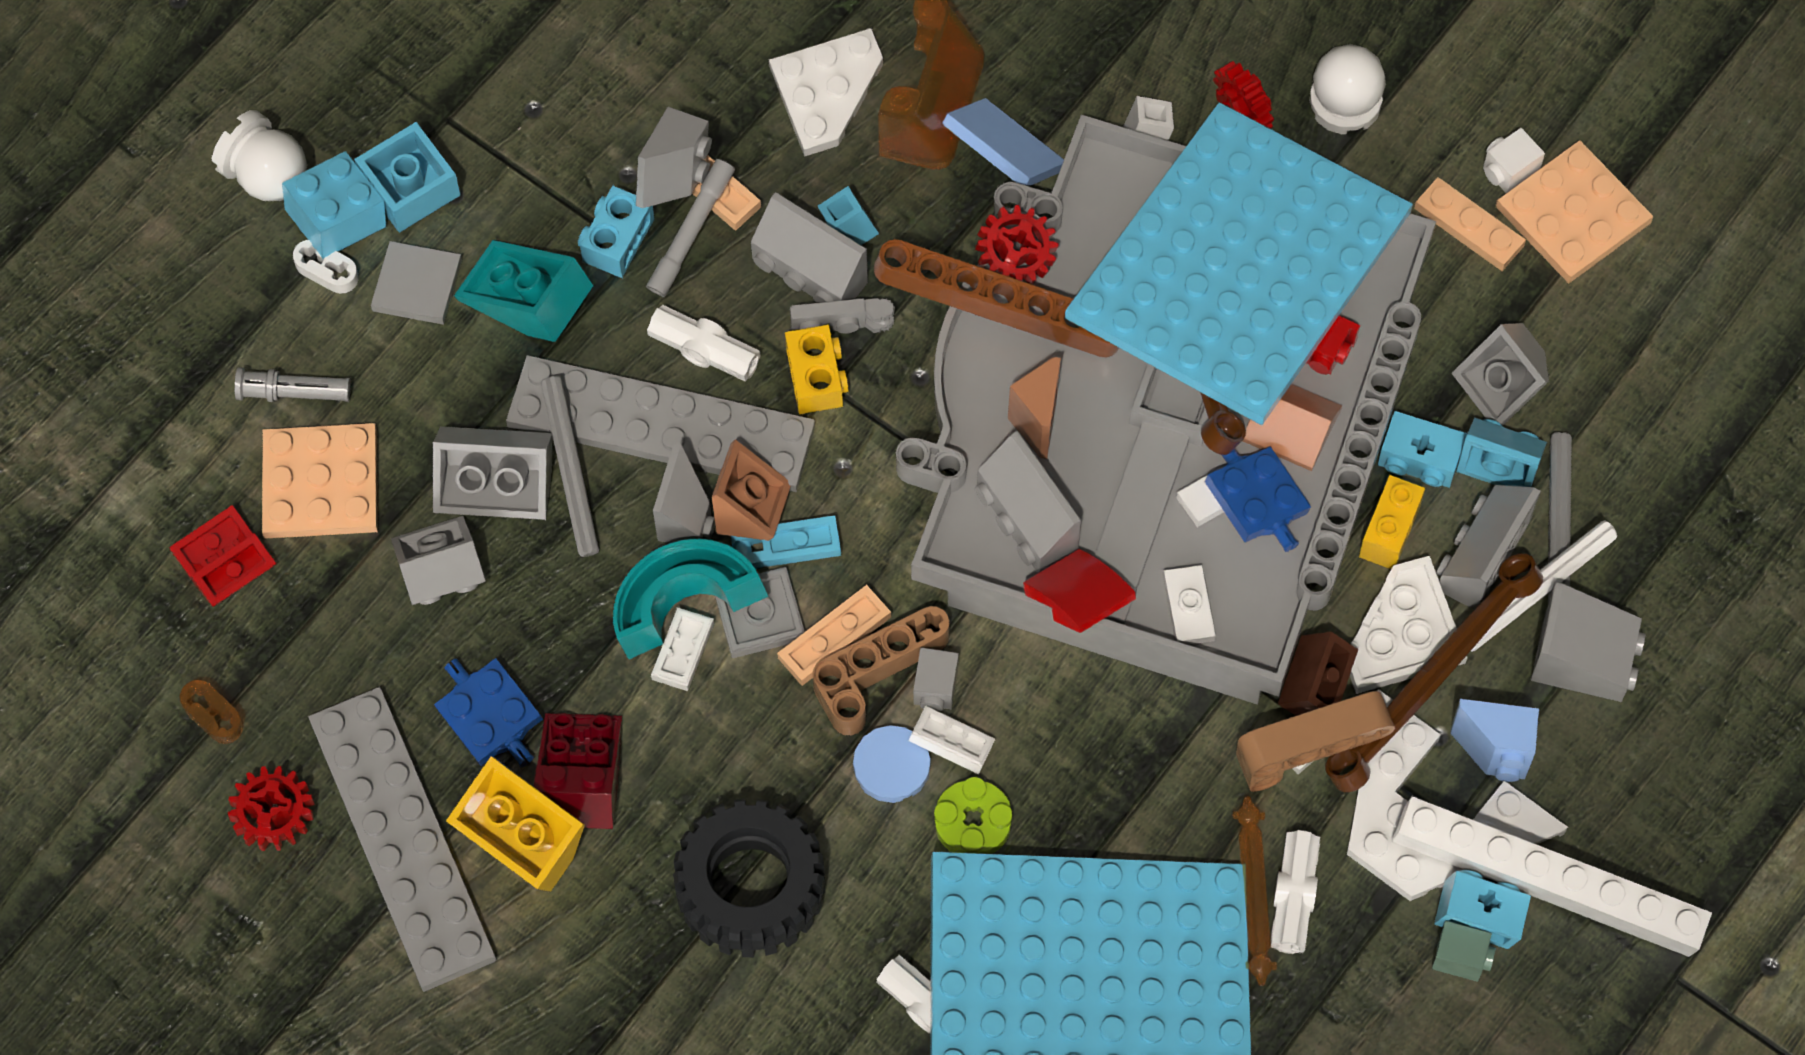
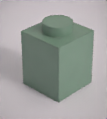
(1463, 951)

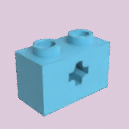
(1410, 434)
(1503, 901)

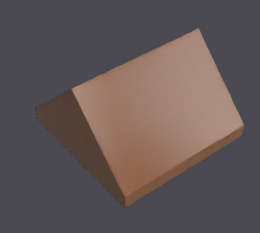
(1033, 405)
(1296, 427)
(748, 496)

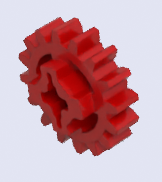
(1243, 93)
(1002, 240)
(260, 796)

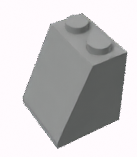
(1587, 645)

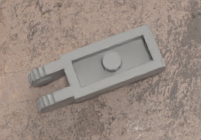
(844, 315)

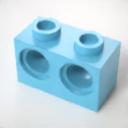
(623, 233)

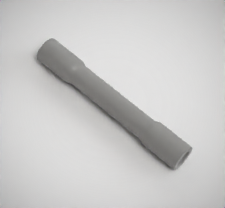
(671, 263)

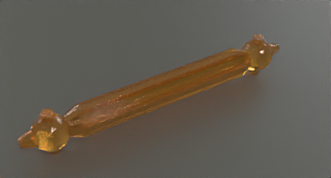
(1255, 890)

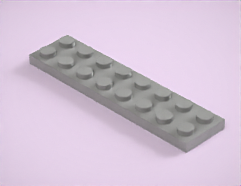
(651, 417)
(402, 839)

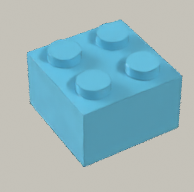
(409, 176)
(334, 204)

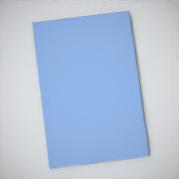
(1003, 142)

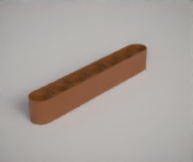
(980, 300)

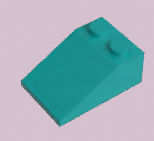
(526, 289)

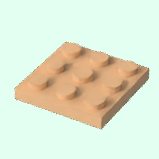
(1574, 211)
(319, 481)

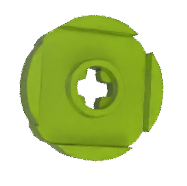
(973, 796)

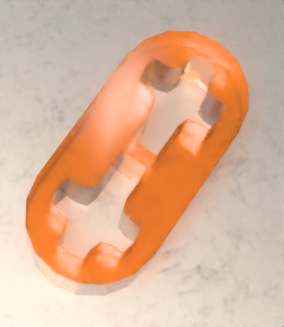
(217, 705)

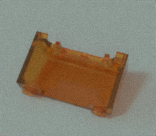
(912, 117)

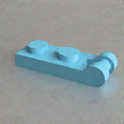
(793, 543)

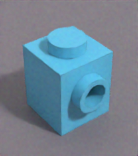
(848, 216)

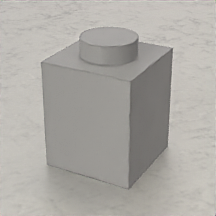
(935, 679)

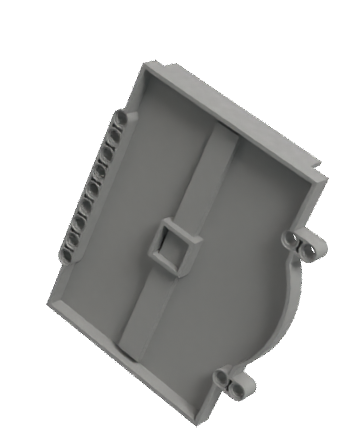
(1134, 439)

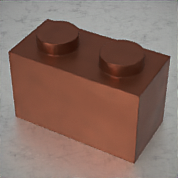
(1317, 673)

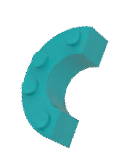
(677, 573)

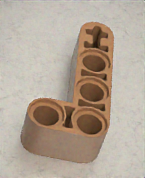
(886, 663)
(1310, 737)

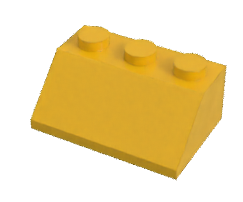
(518, 825)

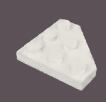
(826, 87)
(1402, 627)

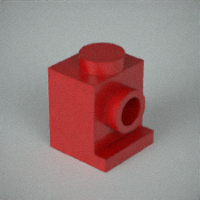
(1334, 346)

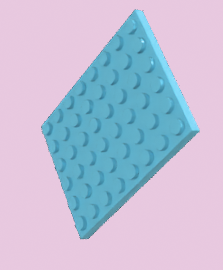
(1239, 263)
(1087, 956)

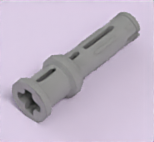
(273, 385)

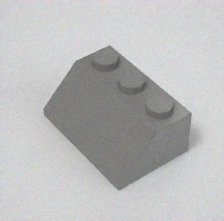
(808, 253)
(492, 472)
(1028, 504)
(1487, 543)

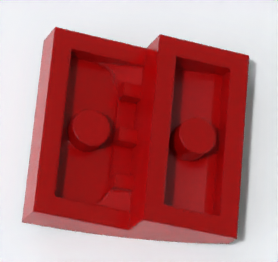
(222, 556)
(1079, 590)

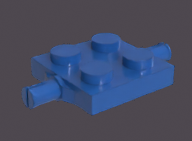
(1258, 496)
(488, 712)

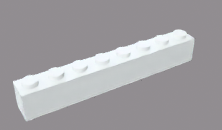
(1552, 877)

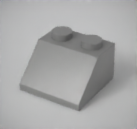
(673, 159)
(438, 561)

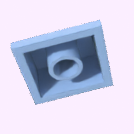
(1497, 737)

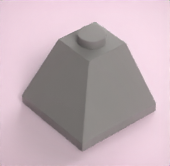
(1504, 372)
(681, 503)

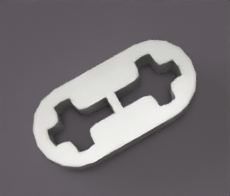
(321, 272)

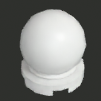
(1347, 89)
(259, 157)

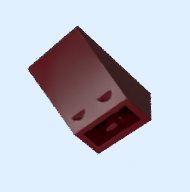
(581, 765)

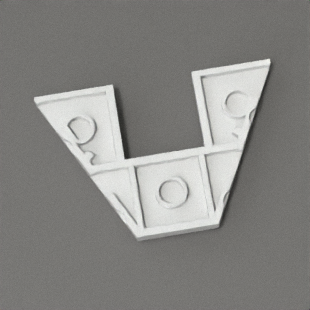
(1380, 810)

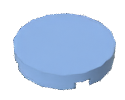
(890, 764)

